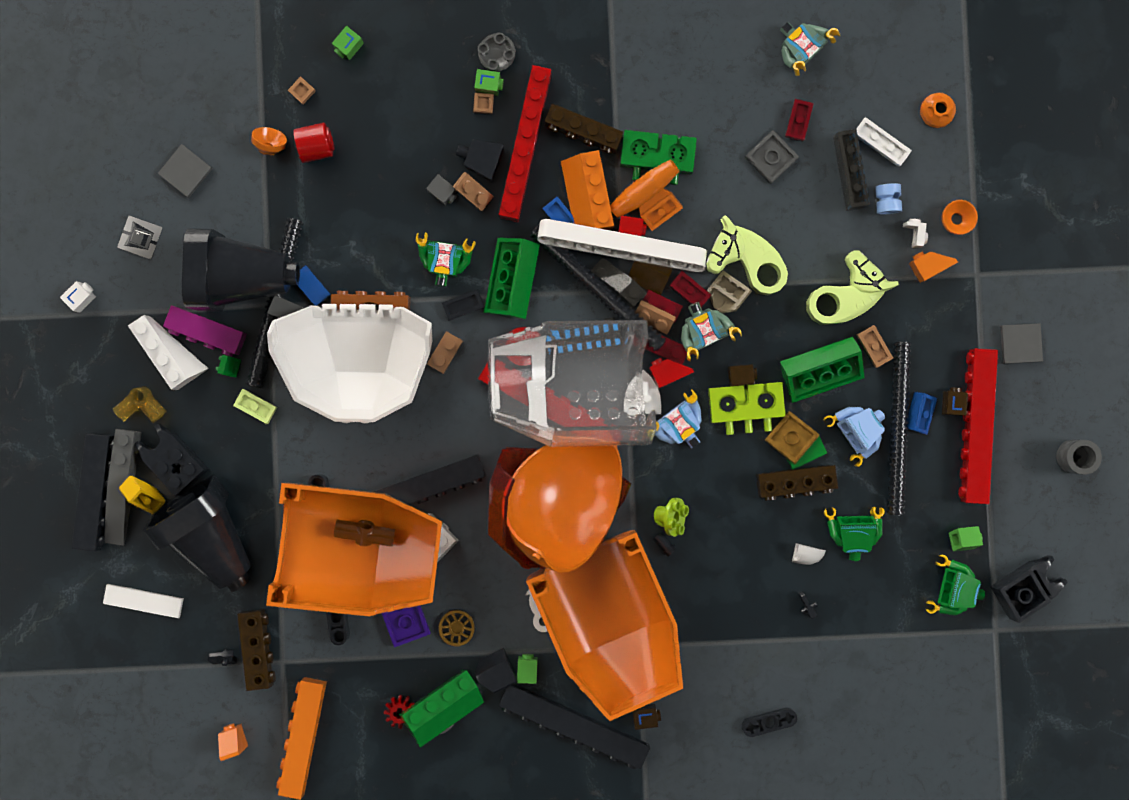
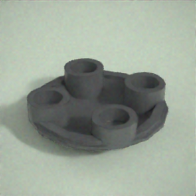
(496, 52)

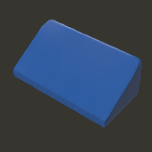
(921, 412)

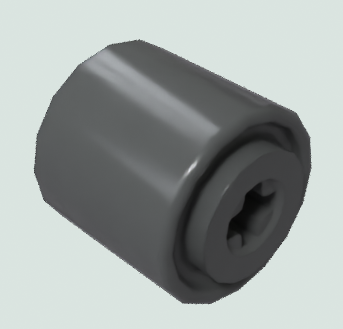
(1088, 456)

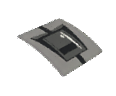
(139, 237)

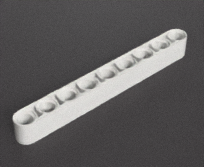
(622, 245)

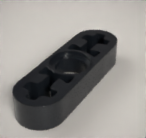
(756, 730)

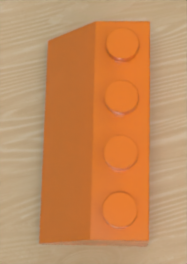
(587, 190)

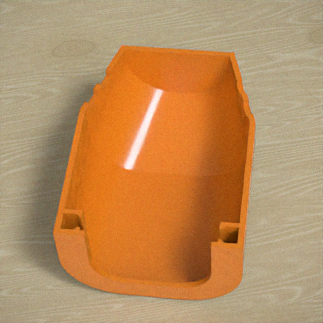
(338, 574)
(612, 626)

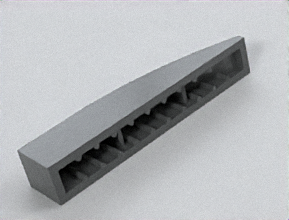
(122, 465)

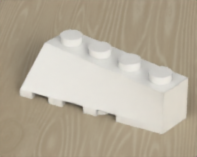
(167, 353)

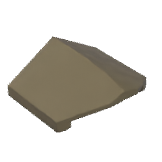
(727, 293)

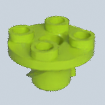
(672, 516)

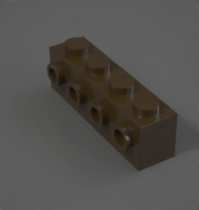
(584, 129)
(797, 481)
(255, 649)

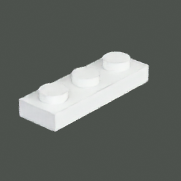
(882, 142)

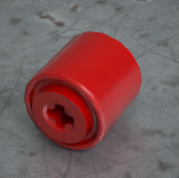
(314, 142)

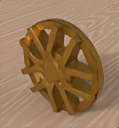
(456, 628)

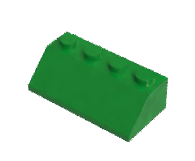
(511, 277)
(823, 369)
(442, 708)

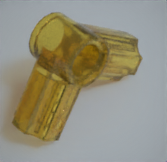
(148, 405)

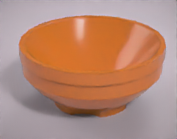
(934, 118)
(268, 140)
(966, 211)

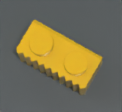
(142, 494)

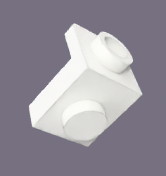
(919, 233)

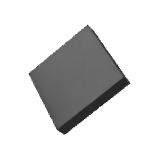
(771, 157)
(185, 170)
(1021, 343)

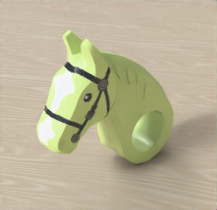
(752, 250)
(865, 289)

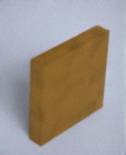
(792, 437)

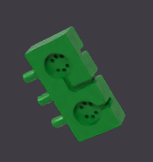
(648, 151)

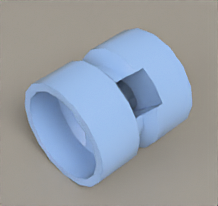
(888, 198)

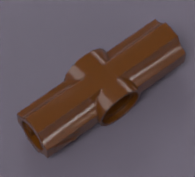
(364, 533)

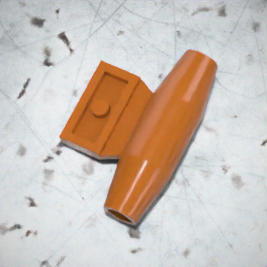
(650, 197)

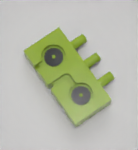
(754, 402)

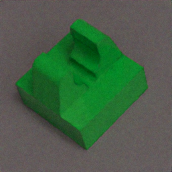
(228, 366)

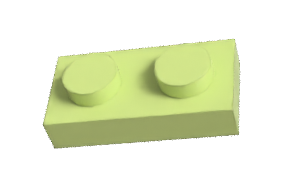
(255, 406)

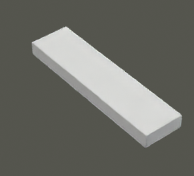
(143, 601)

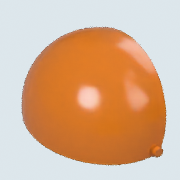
(564, 503)

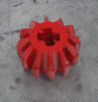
(393, 707)

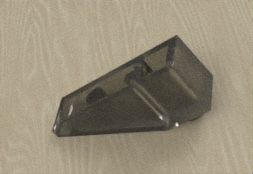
(619, 282)

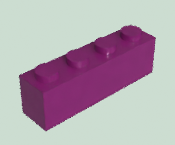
(204, 330)

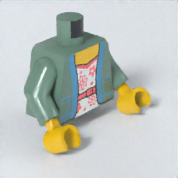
(804, 44)
(704, 329)

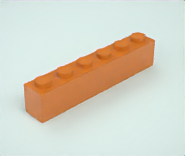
(302, 738)

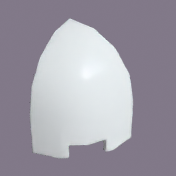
(807, 555)

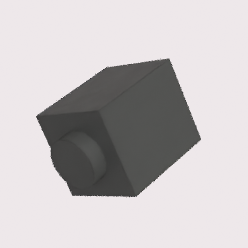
(442, 190)

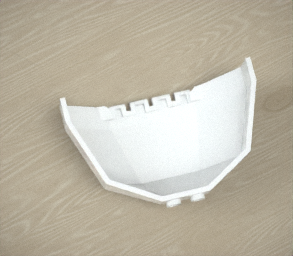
(350, 359)

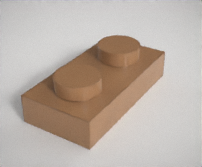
(473, 191)
(656, 317)
(874, 346)
(445, 352)

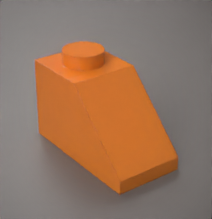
(930, 264)
(231, 741)

